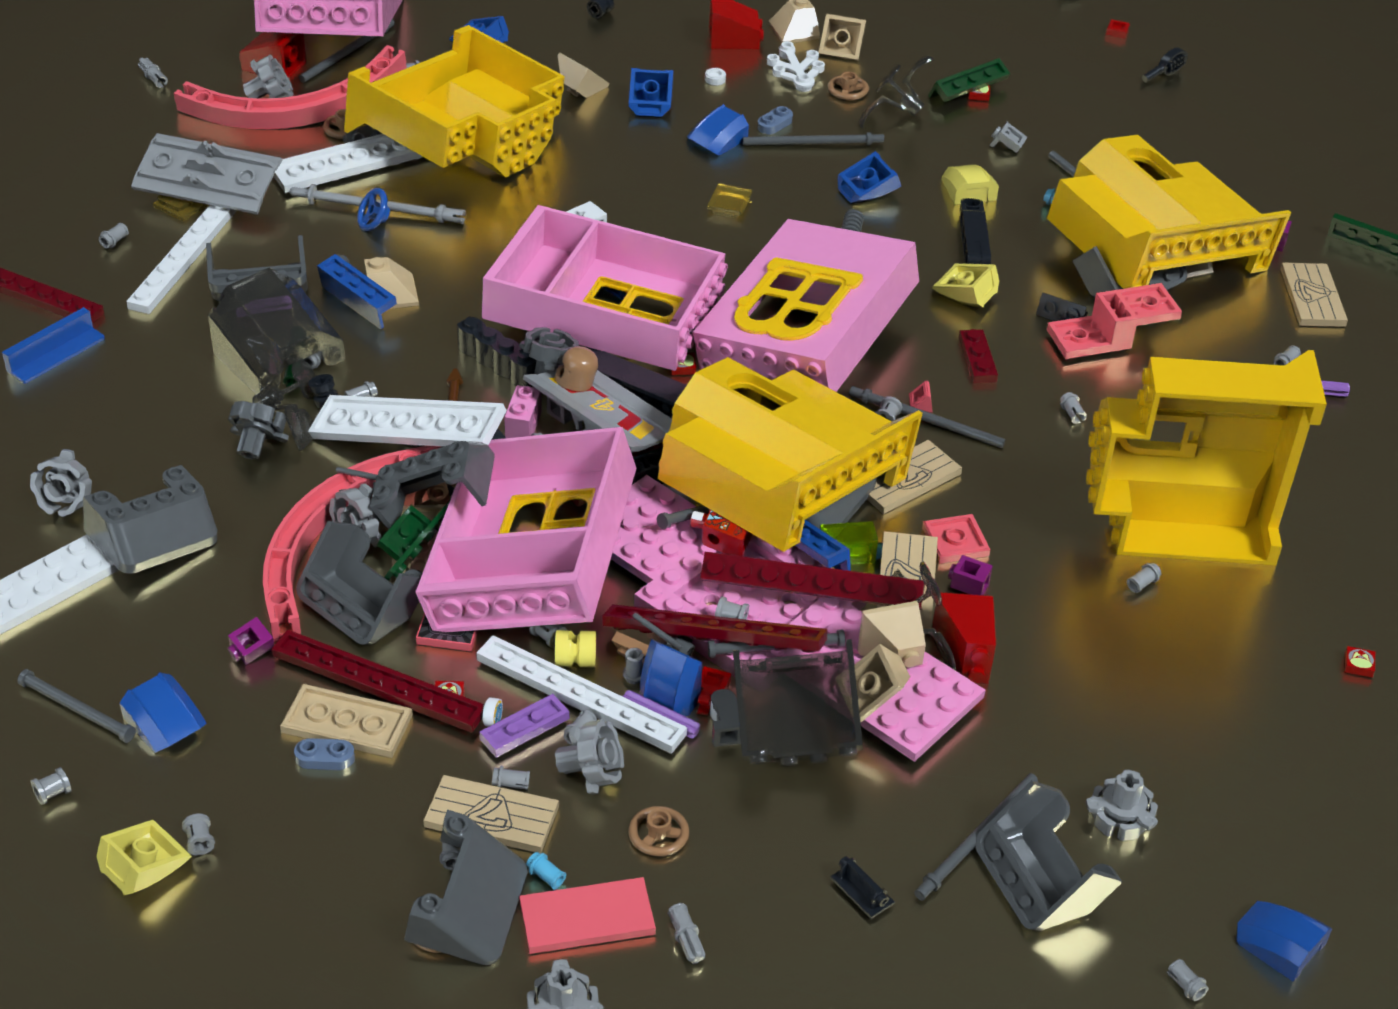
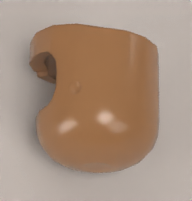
(578, 369)

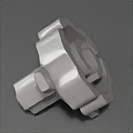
(270, 80)
(64, 483)
(357, 511)
(594, 748)
(1123, 801)
(563, 990)

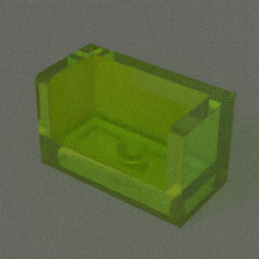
(858, 537)

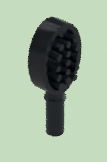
(1169, 64)

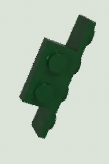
(406, 535)

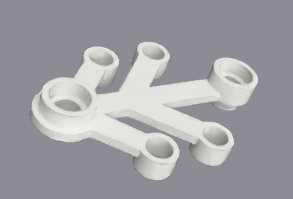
(802, 81)

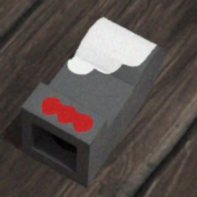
(726, 718)

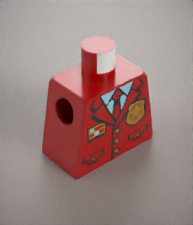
(721, 533)

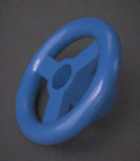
(376, 211)

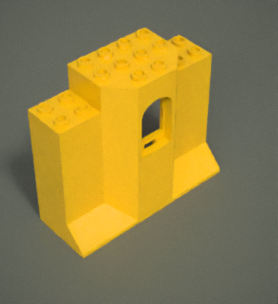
(463, 104)
(1158, 213)
(777, 448)
(1223, 486)

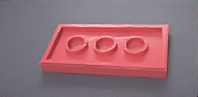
(587, 915)

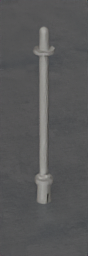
(440, 213)

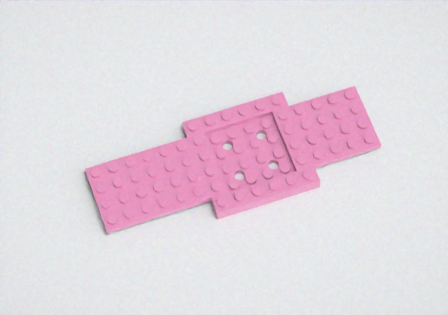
(672, 567)

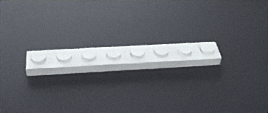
(179, 259)
(582, 694)

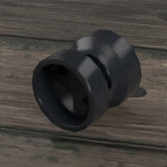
(598, 8)
(322, 387)

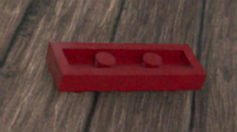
(978, 356)

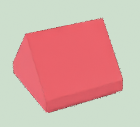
(921, 397)

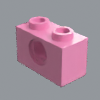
(523, 412)

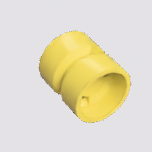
(575, 648)

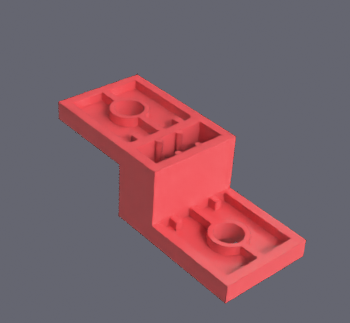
(1113, 320)

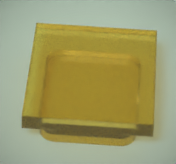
(729, 200)
(178, 208)

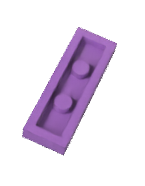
(524, 725)

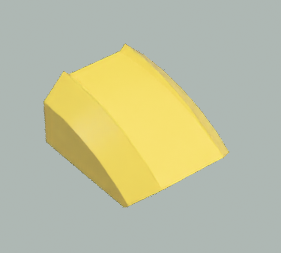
(969, 182)
(969, 283)
(139, 856)

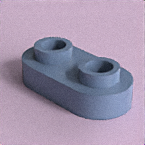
(775, 120)
(324, 754)

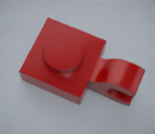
(711, 681)

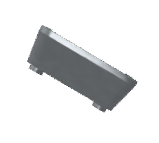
(478, 899)

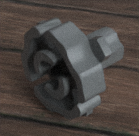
(547, 347)
(255, 425)

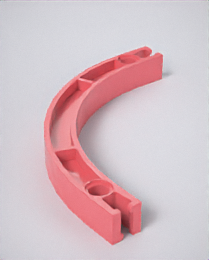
(279, 112)
(301, 528)

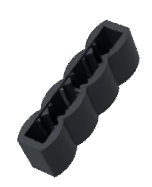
(494, 350)

